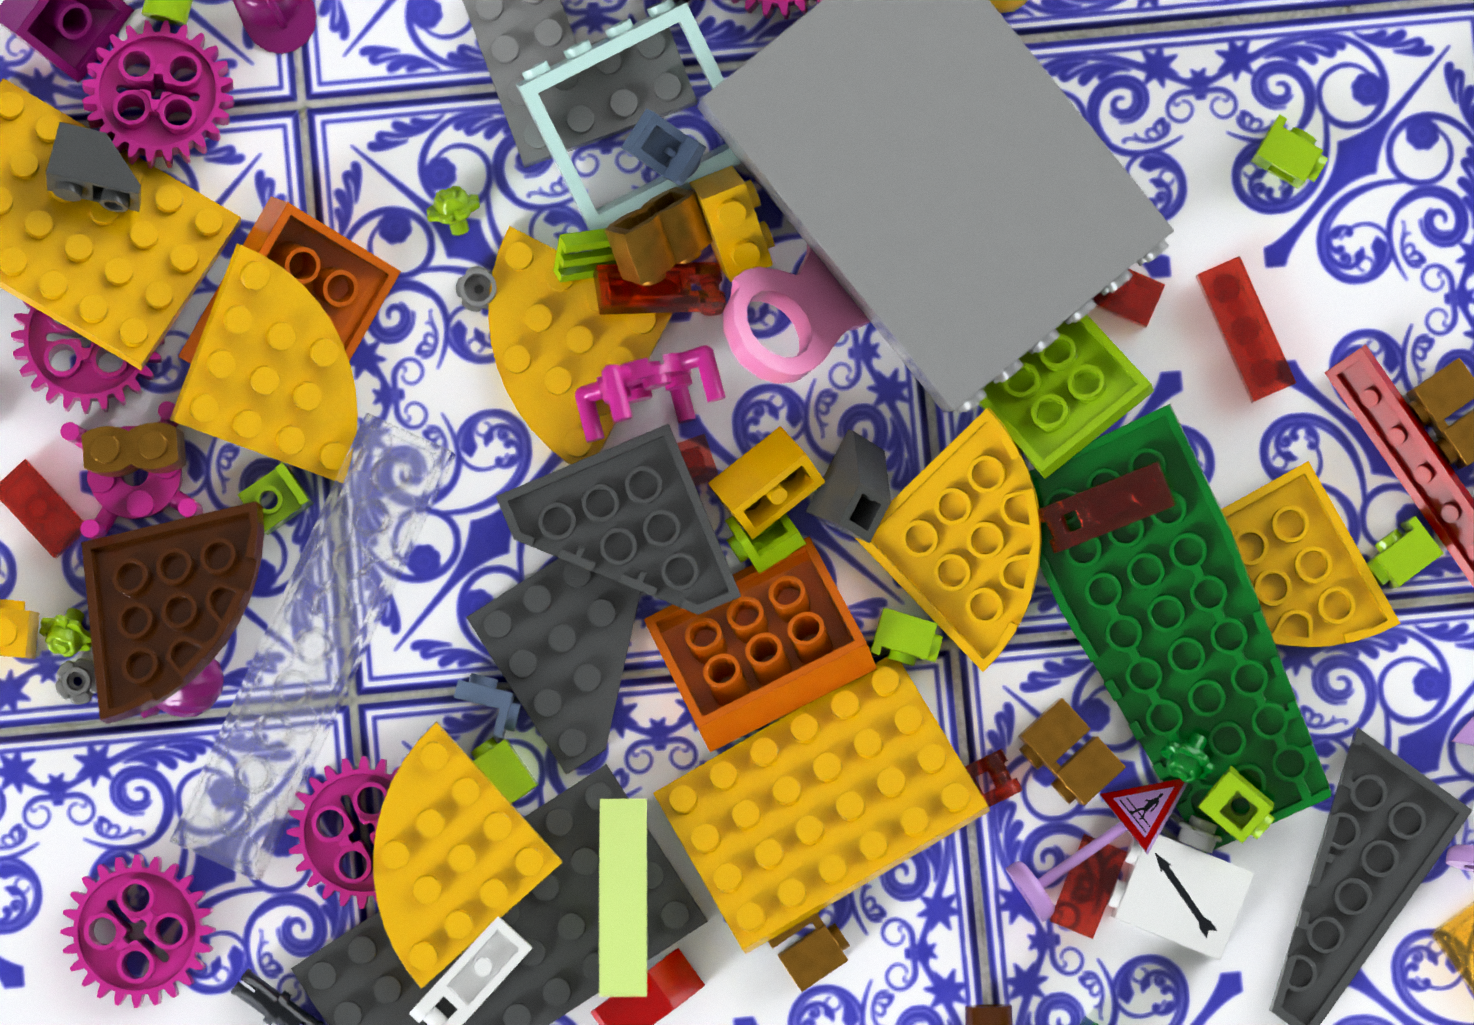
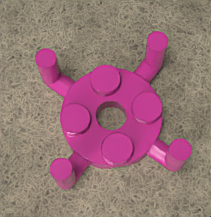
(635, 380)
(128, 501)

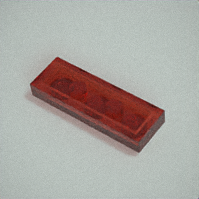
(1245, 329)

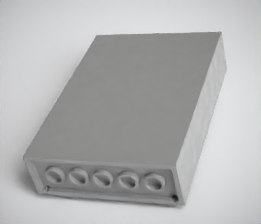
(938, 181)

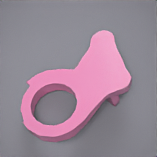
(811, 302)

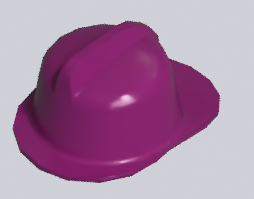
(278, 24)

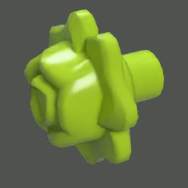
(453, 208)
(65, 633)

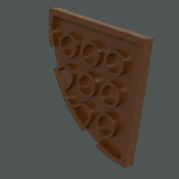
(167, 602)

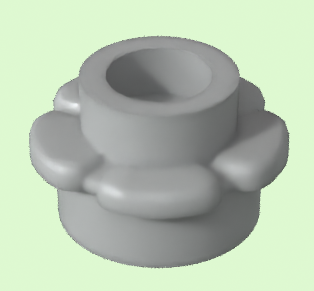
(465, 288)
(65, 685)
(1199, 834)

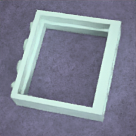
(584, 55)

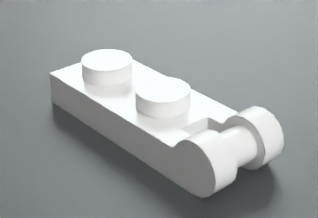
(474, 975)

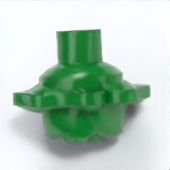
(1188, 759)

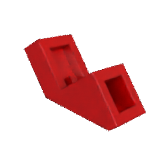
(668, 986)

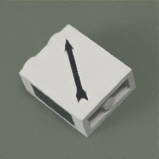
(1181, 895)

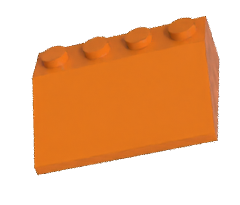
(331, 267)
(764, 650)

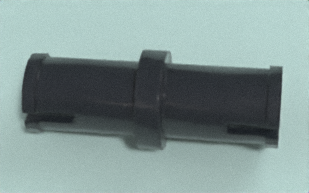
(271, 1003)

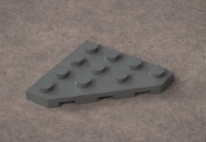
(630, 520)
(563, 653)

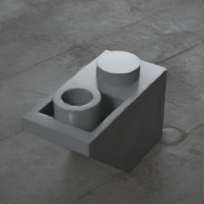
(91, 168)
(854, 489)

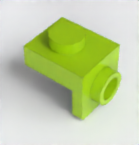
(769, 546)

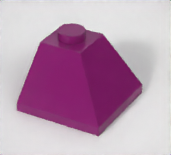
(65, 29)

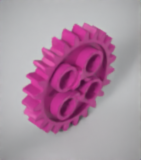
(164, 55)
(85, 379)
(325, 853)
(109, 961)

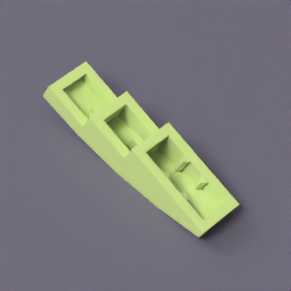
(623, 898)

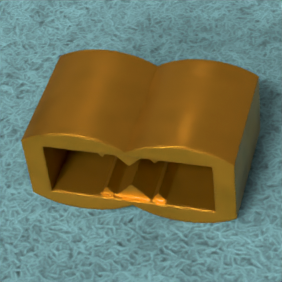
(658, 236)
(119, 452)

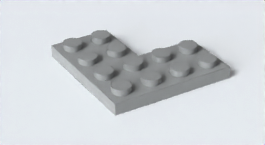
(588, 104)

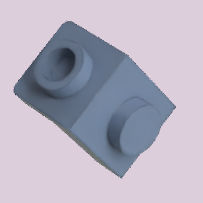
(664, 148)
(484, 692)

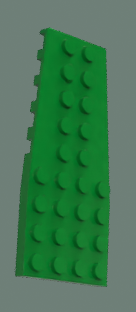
(1180, 625)

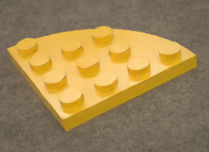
(555, 341)
(271, 371)
(967, 539)
(1306, 564)
(449, 855)

